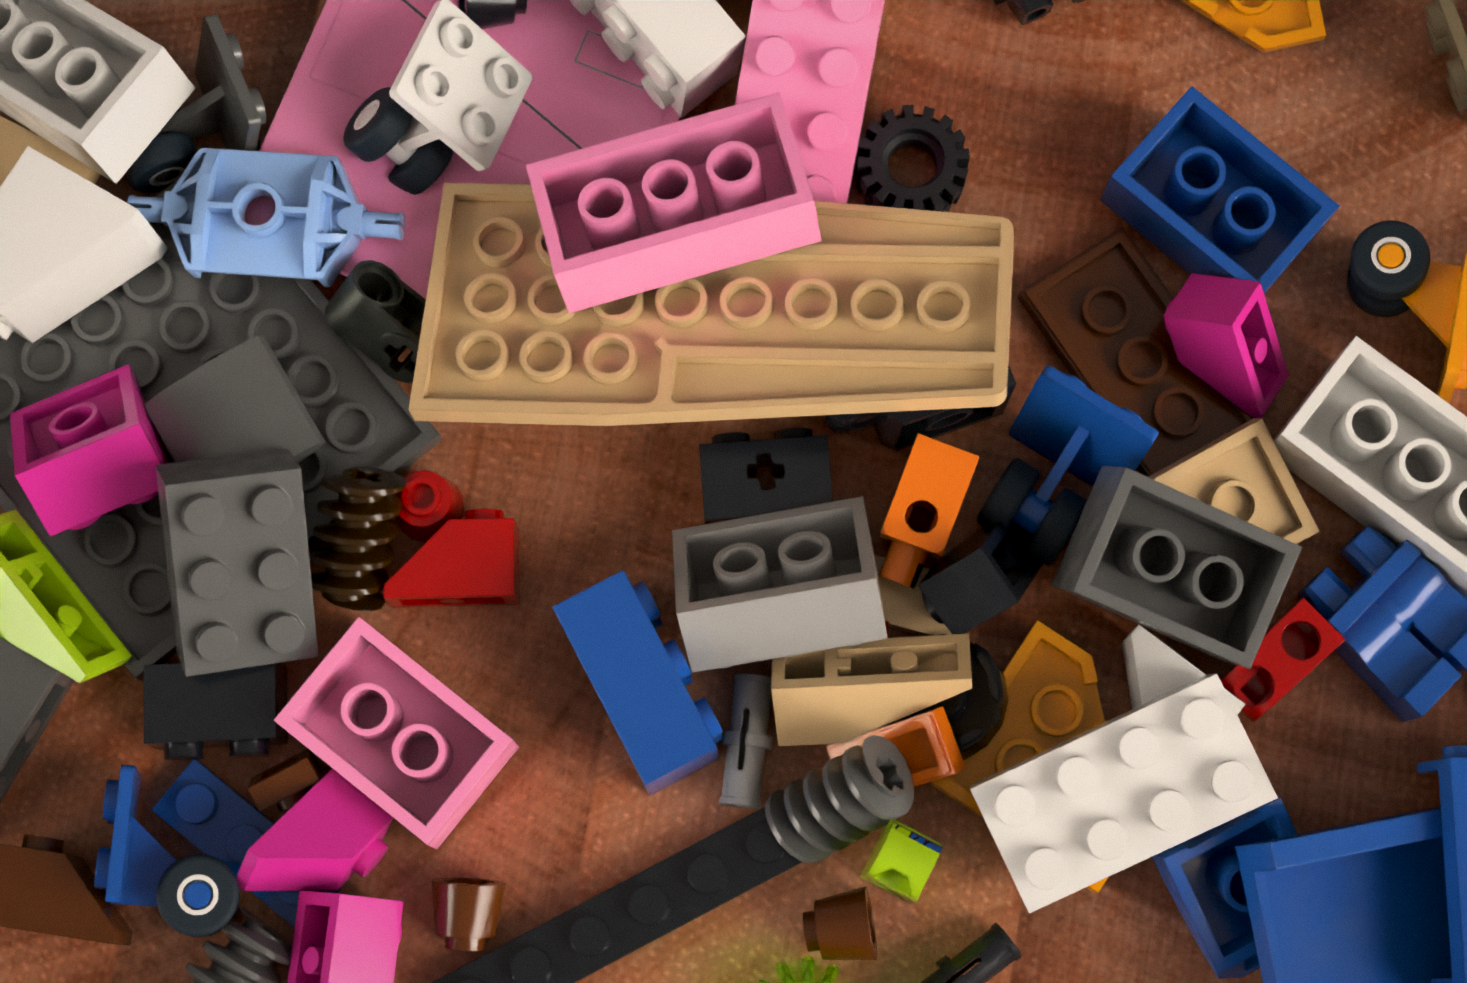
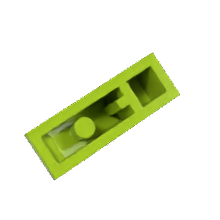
(47, 611)

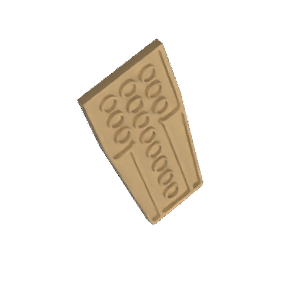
(866, 321)

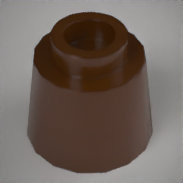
(466, 911)
(842, 927)

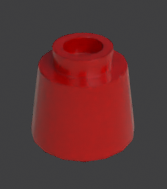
(428, 504)

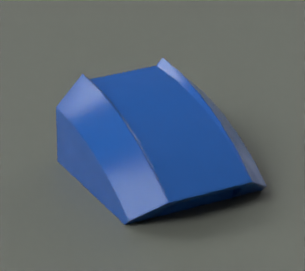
(1210, 890)

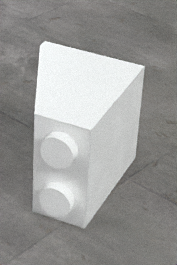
(63, 245)

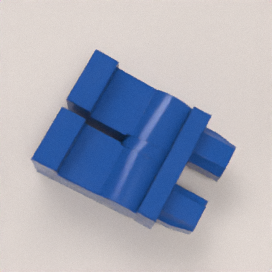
(1398, 622)

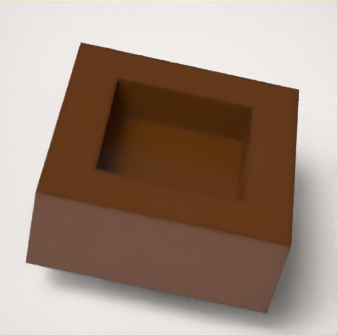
(285, 782)

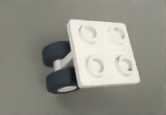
(447, 98)

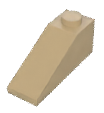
(863, 687)

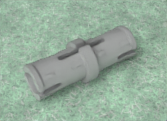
(746, 741)

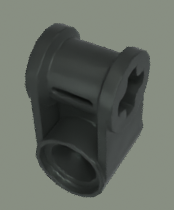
(378, 317)

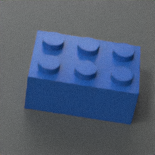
(1217, 196)
(640, 680)

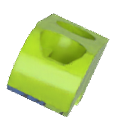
(901, 861)

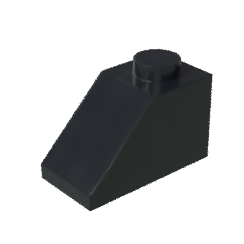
(979, 577)

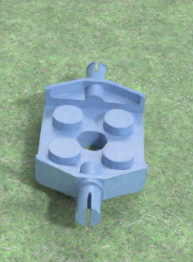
(307, 237)

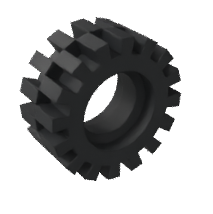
(918, 131)

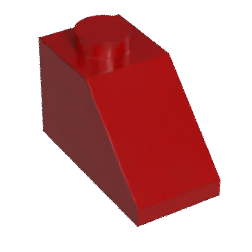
(462, 565)

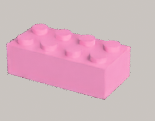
(822, 67)
(674, 202)

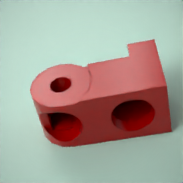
(1286, 656)

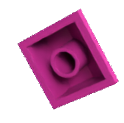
(87, 451)

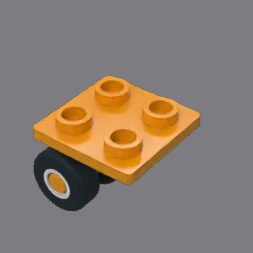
(1394, 274)

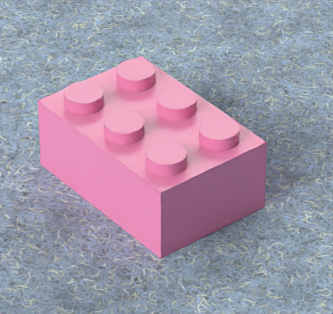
(397, 733)

